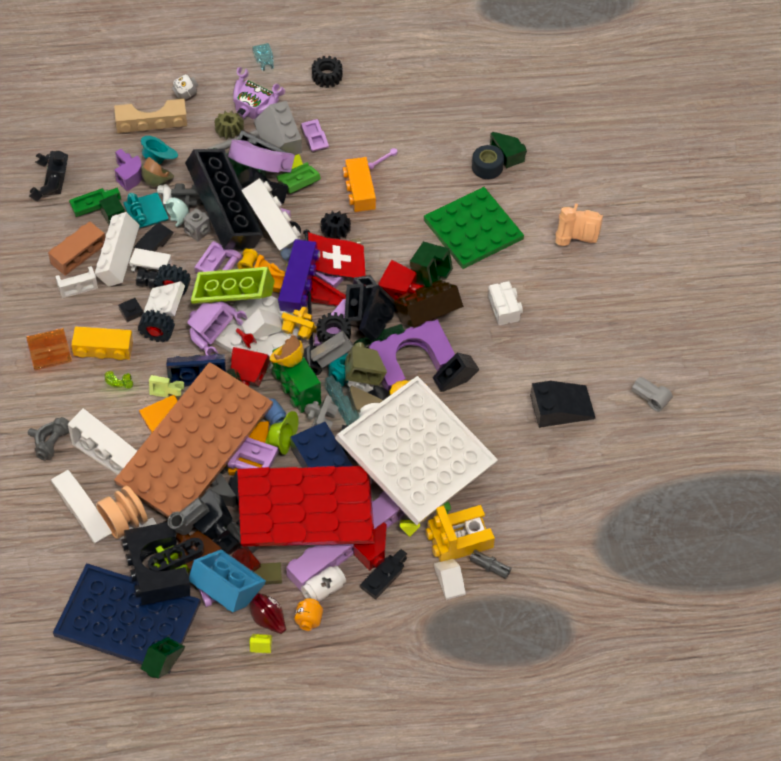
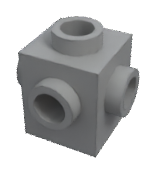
(197, 224)

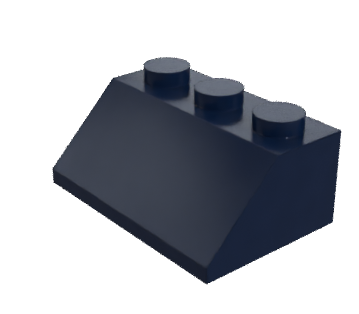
(189, 368)

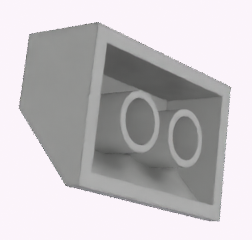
(279, 128)

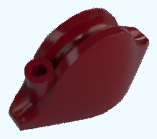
(267, 613)

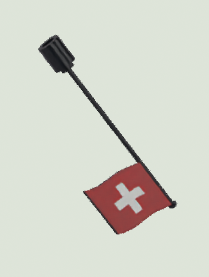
(336, 259)

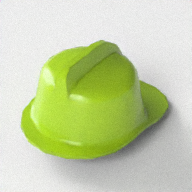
(280, 432)

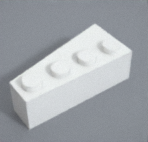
(99, 442)

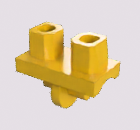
(306, 327)

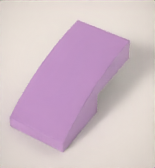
(314, 135)

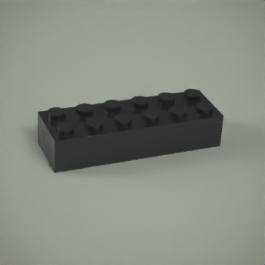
(223, 199)

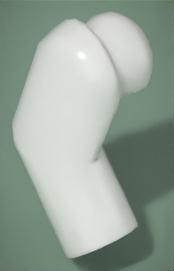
(166, 191)

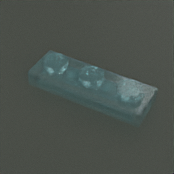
(335, 391)

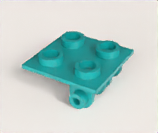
(145, 209)

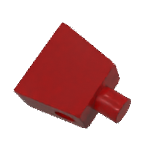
(398, 280)
(250, 365)

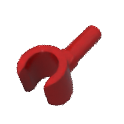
(247, 338)

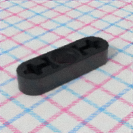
(179, 548)

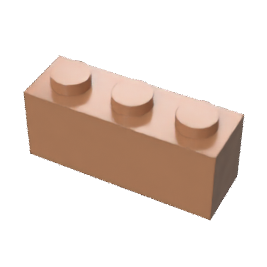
(77, 248)

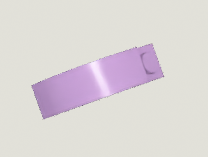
(260, 158)

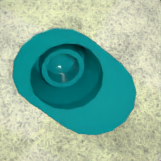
(157, 149)

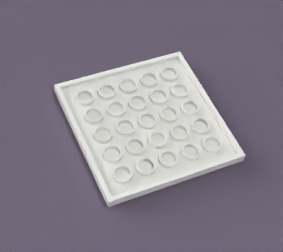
(416, 450)

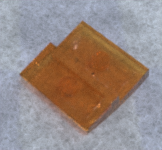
(49, 349)

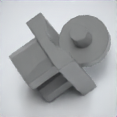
(319, 413)

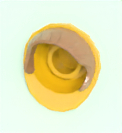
(289, 353)

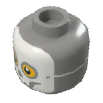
(185, 87)

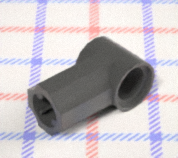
(187, 517)

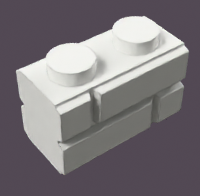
(504, 303)

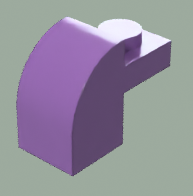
(129, 170)

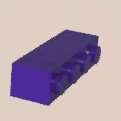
(298, 276)

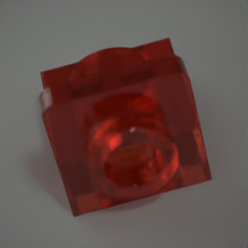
(246, 558)

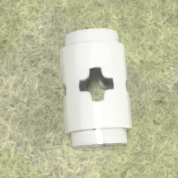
(331, 576)

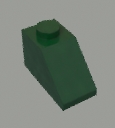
(512, 148)
(161, 657)

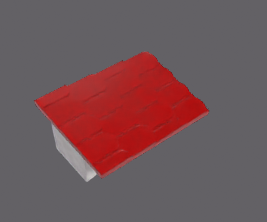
(305, 506)

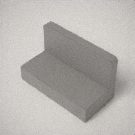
(331, 349)

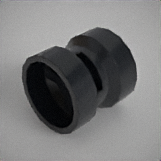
(146, 278)

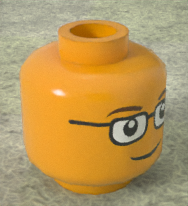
(308, 614)

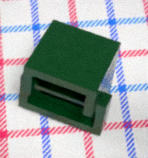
(431, 263)

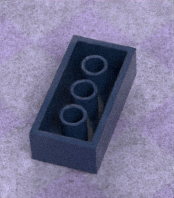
(318, 448)

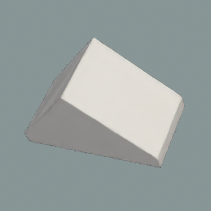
(262, 323)
(450, 578)

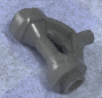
(45, 449)

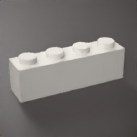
(271, 215)
(117, 249)

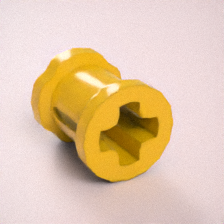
(248, 259)

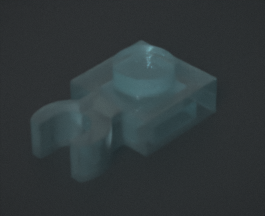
(264, 55)

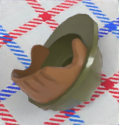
(154, 174)

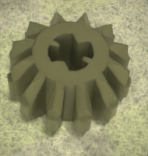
(229, 125)

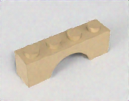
(169, 116)

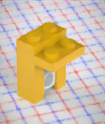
(453, 534)

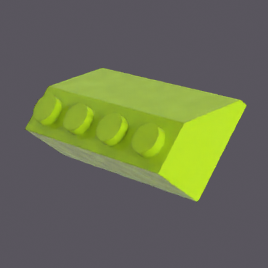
(232, 285)

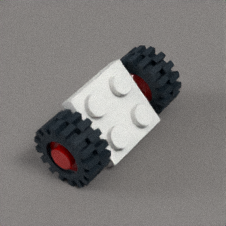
(163, 303)

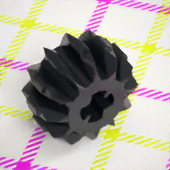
(335, 225)

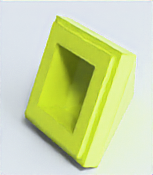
(408, 526)

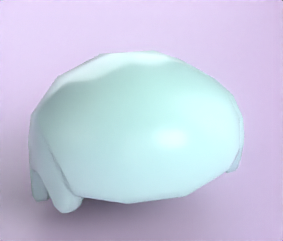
(177, 210)

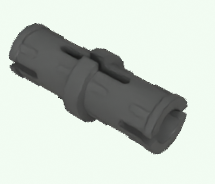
(490, 564)

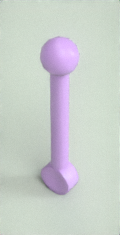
(393, 152)

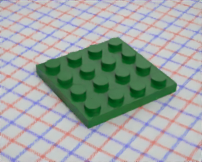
(473, 227)

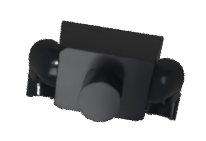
(54, 174)

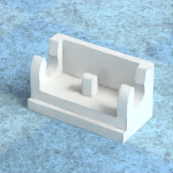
(149, 259)
(77, 284)

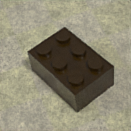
(428, 303)

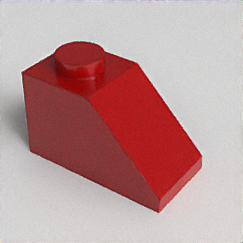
(373, 554)

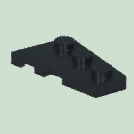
(377, 313)

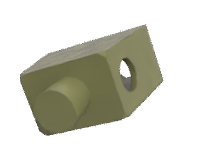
(364, 365)

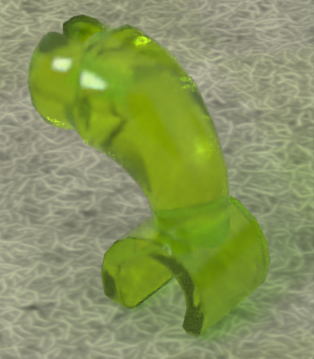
(113, 381)

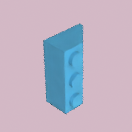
(225, 580)

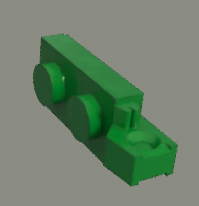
(90, 201)

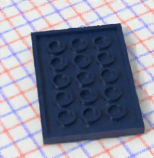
(113, 621)

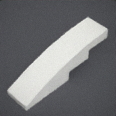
(81, 506)

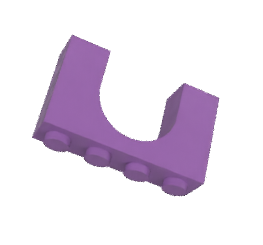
(427, 336)

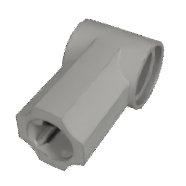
(656, 396)

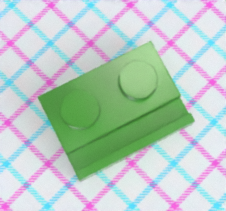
(299, 177)

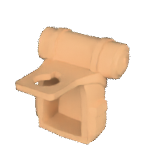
(578, 225)

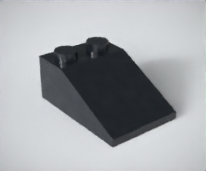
(560, 403)

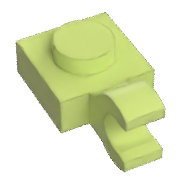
(162, 387)

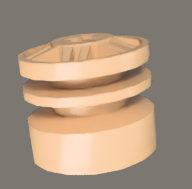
(125, 510)

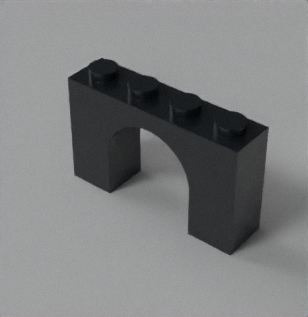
(150, 584)

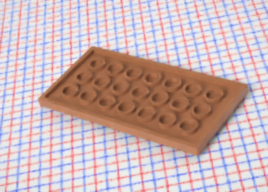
(194, 441)

